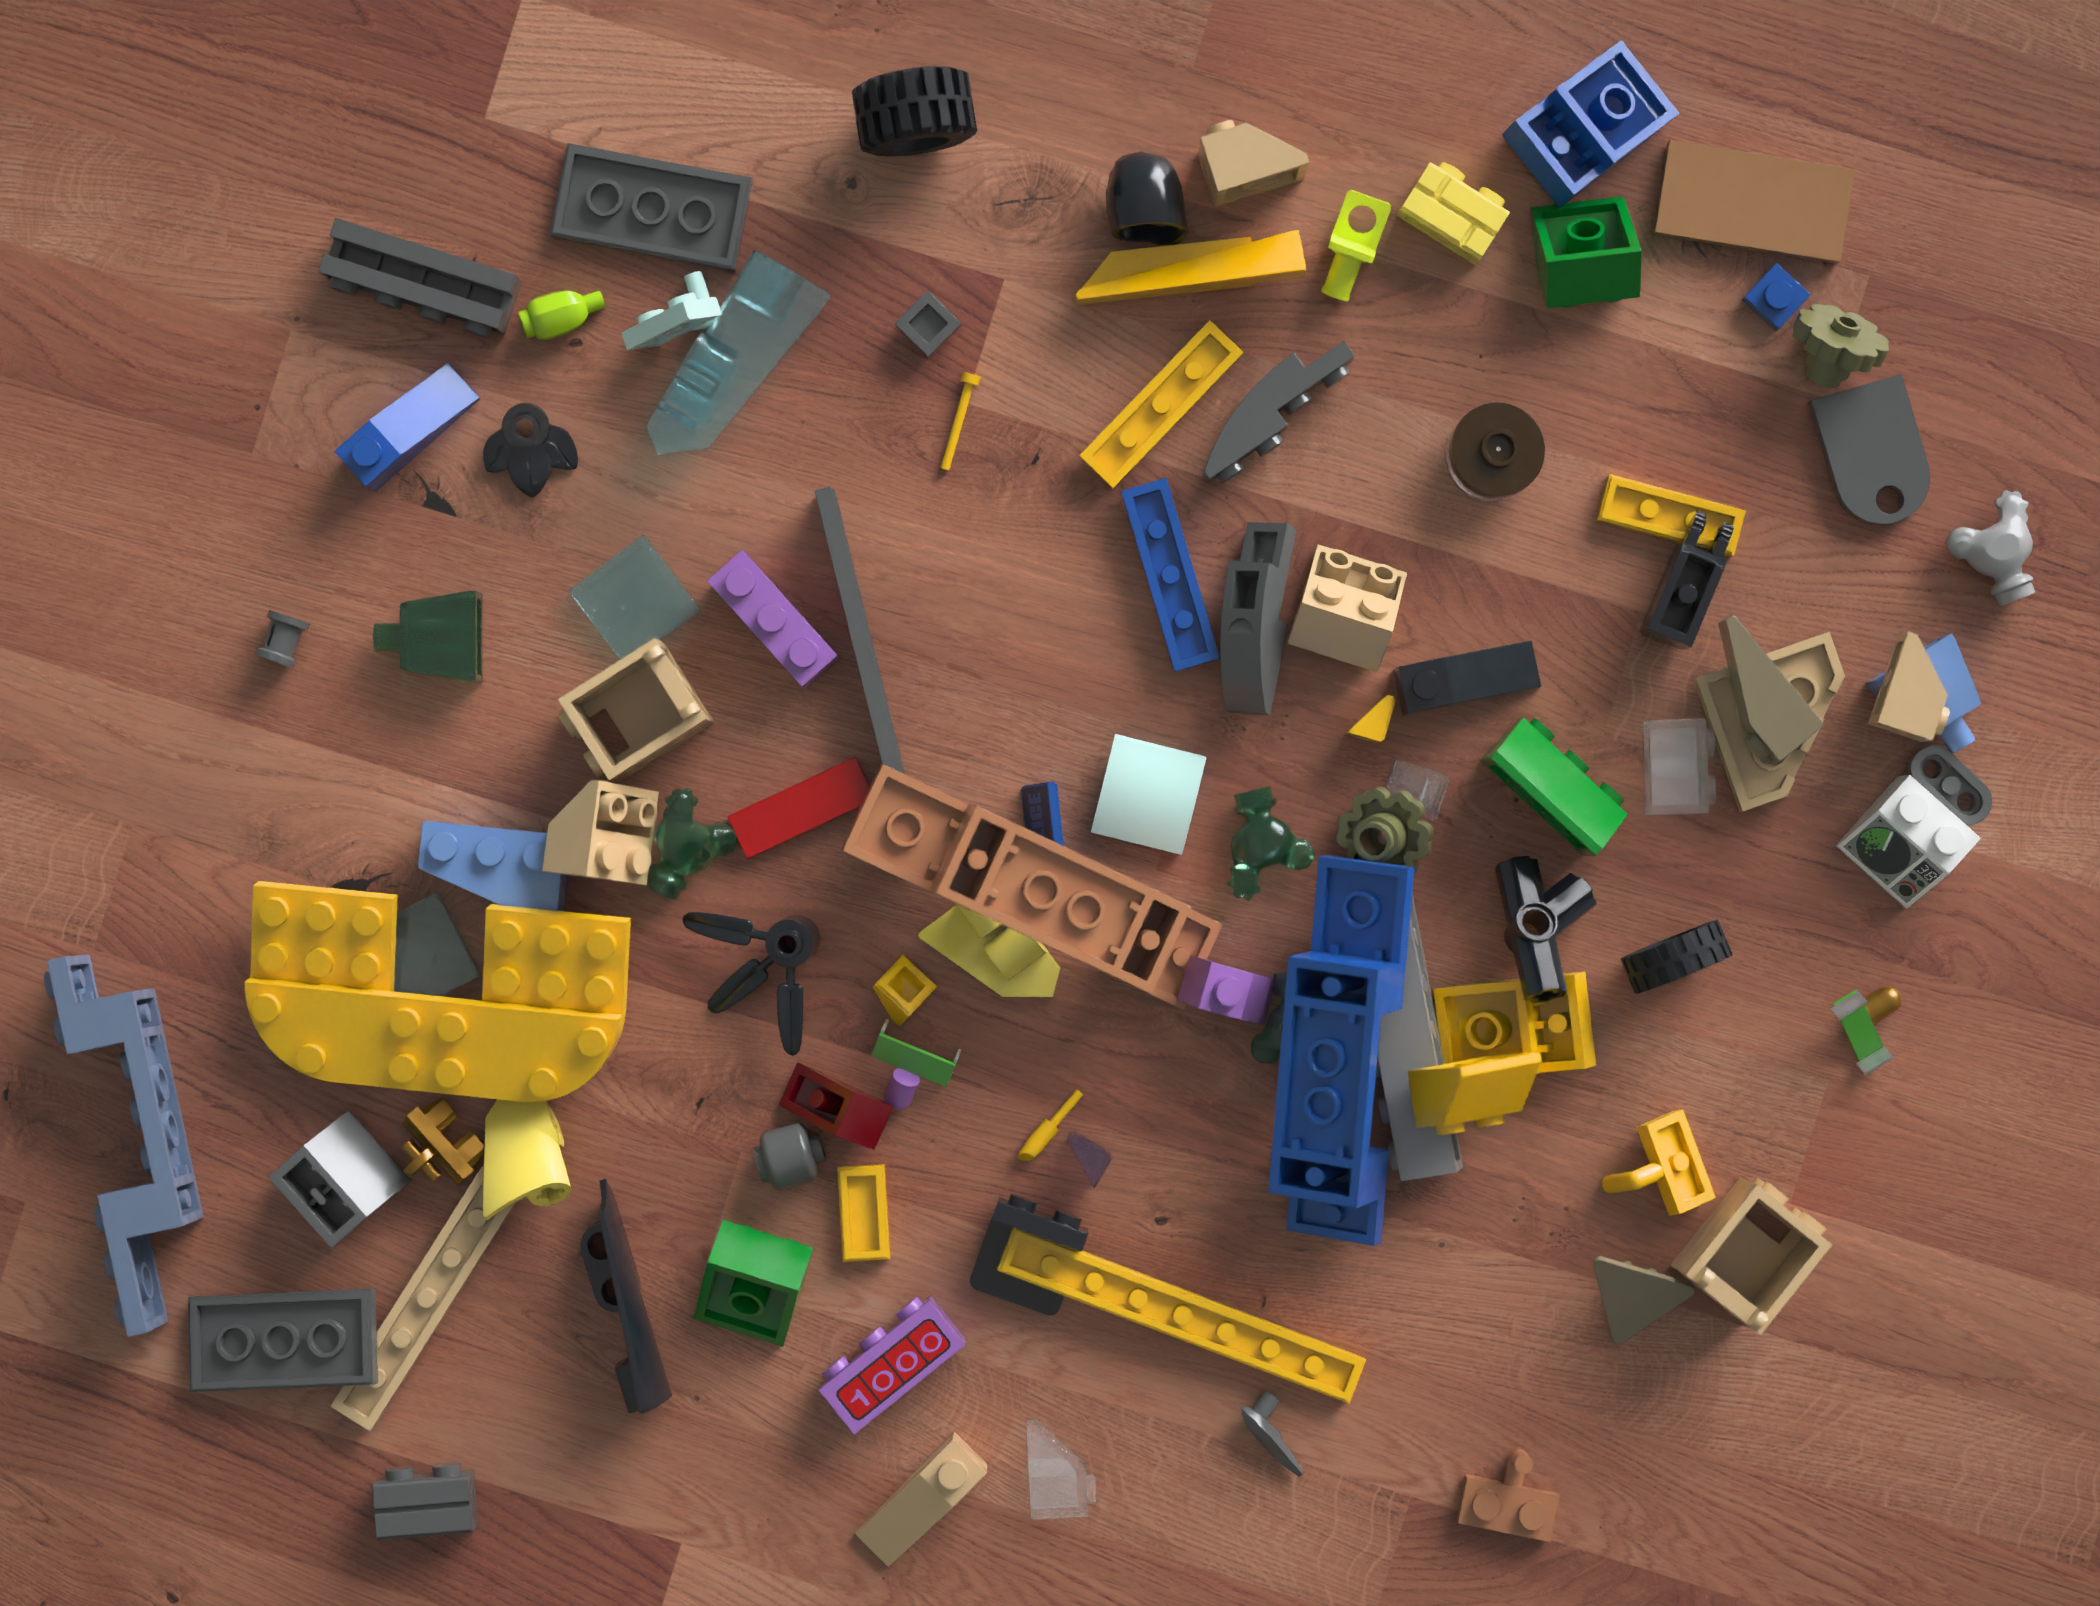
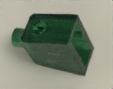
(437, 636)

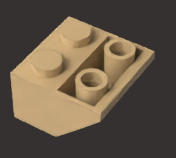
(1347, 608)
(604, 834)

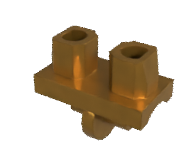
(426, 1128)

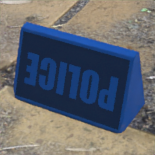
(1042, 810)

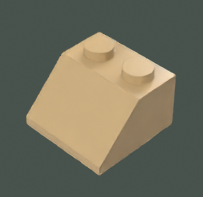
(1246, 162)

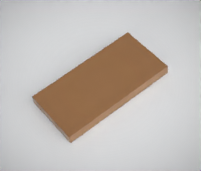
(1754, 201)

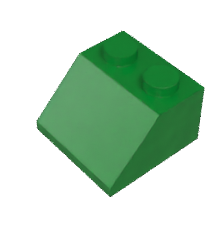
(1586, 252)
(752, 1282)

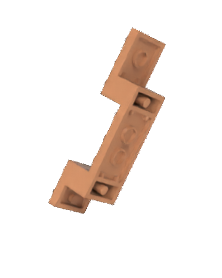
(1029, 884)

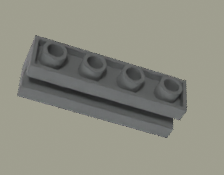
(420, 277)

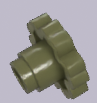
(1838, 344)
(1396, 817)

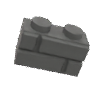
(426, 1502)

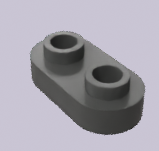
(1951, 781)

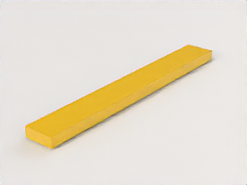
(1182, 1314)

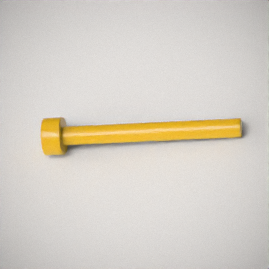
(970, 380)

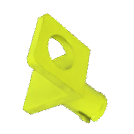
(1351, 246)

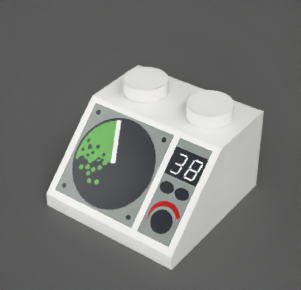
(1907, 841)

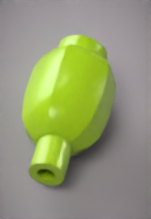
(558, 313)

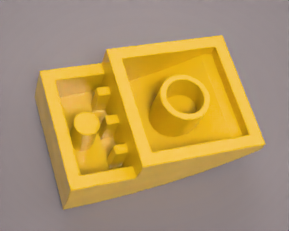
(1497, 1021)

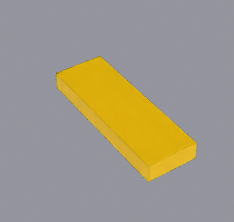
(1664, 512)

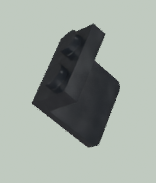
(1021, 1214)

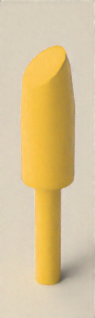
(1047, 1130)

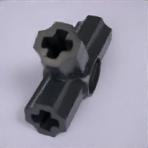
(1549, 913)

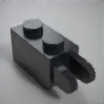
(1687, 586)

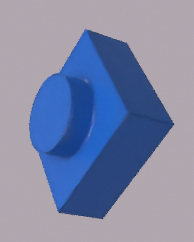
(1776, 297)

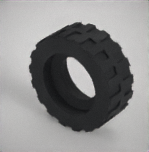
(1676, 956)

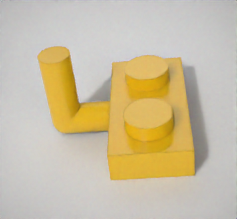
(1673, 1165)

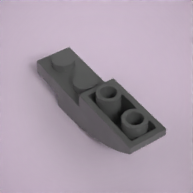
(1257, 418)
(1250, 622)

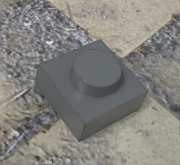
(928, 324)

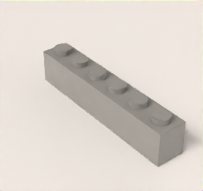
(1407, 1043)

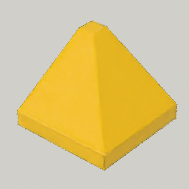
(903, 989)

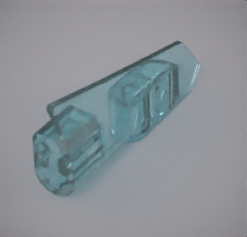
(741, 347)

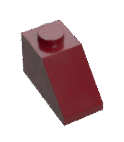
(835, 1106)

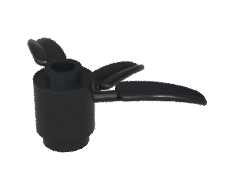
(754, 973)

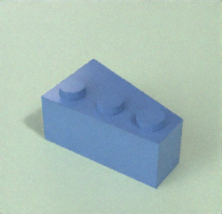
(493, 864)

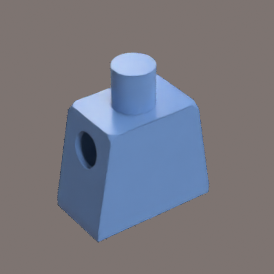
(1958, 684)

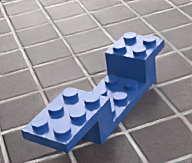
(1332, 1050)

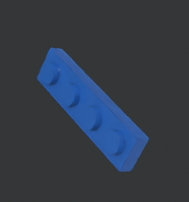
(1170, 575)

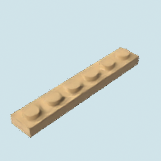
(424, 1304)

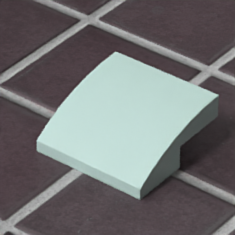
(1148, 794)

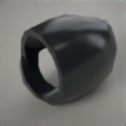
(1145, 192)

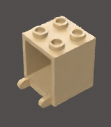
(647, 703)
(1743, 1264)

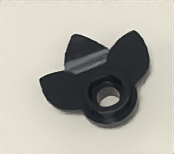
(532, 455)

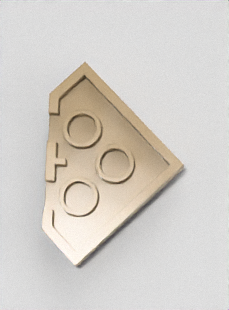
(1814, 673)

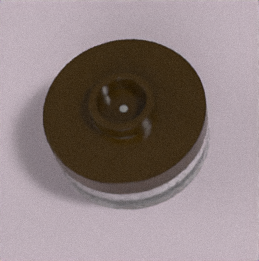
(1494, 452)

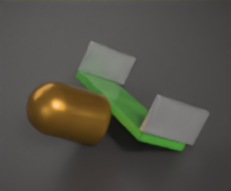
(1858, 1019)

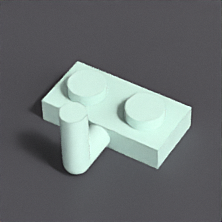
(684, 314)

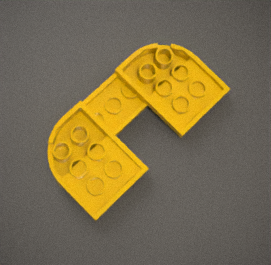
(331, 1008)

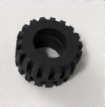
(914, 111)

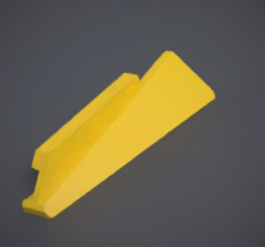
(1194, 268)

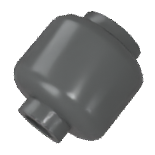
(789, 1156)

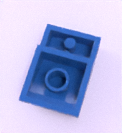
(1590, 123)

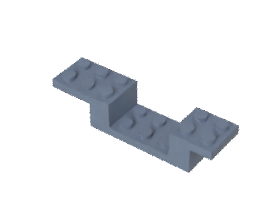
(173, 1196)

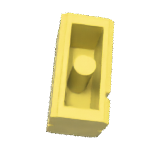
(1454, 211)

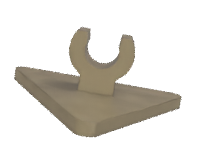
(1636, 1295)

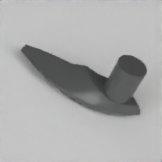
(1266, 1434)

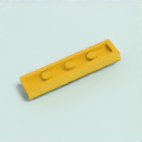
(1161, 404)

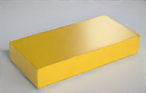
(863, 1212)

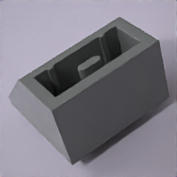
(340, 1179)

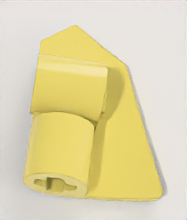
(994, 953)
(522, 1156)

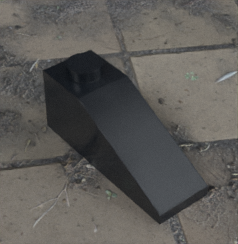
(1466, 677)

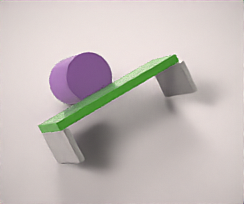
(911, 1064)

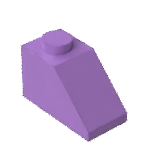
(1226, 990)

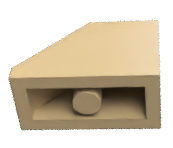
(1910, 693)

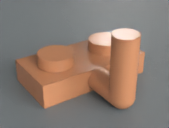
(1508, 1504)

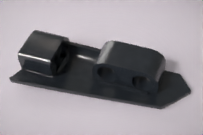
(642, 1373)

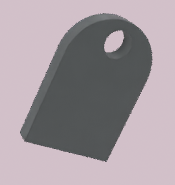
(1872, 445)

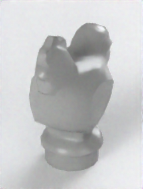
(1999, 549)

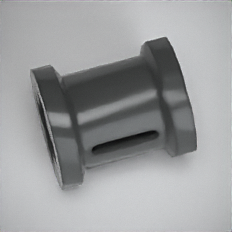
(281, 638)

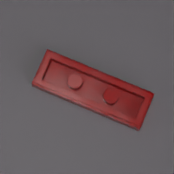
(800, 808)

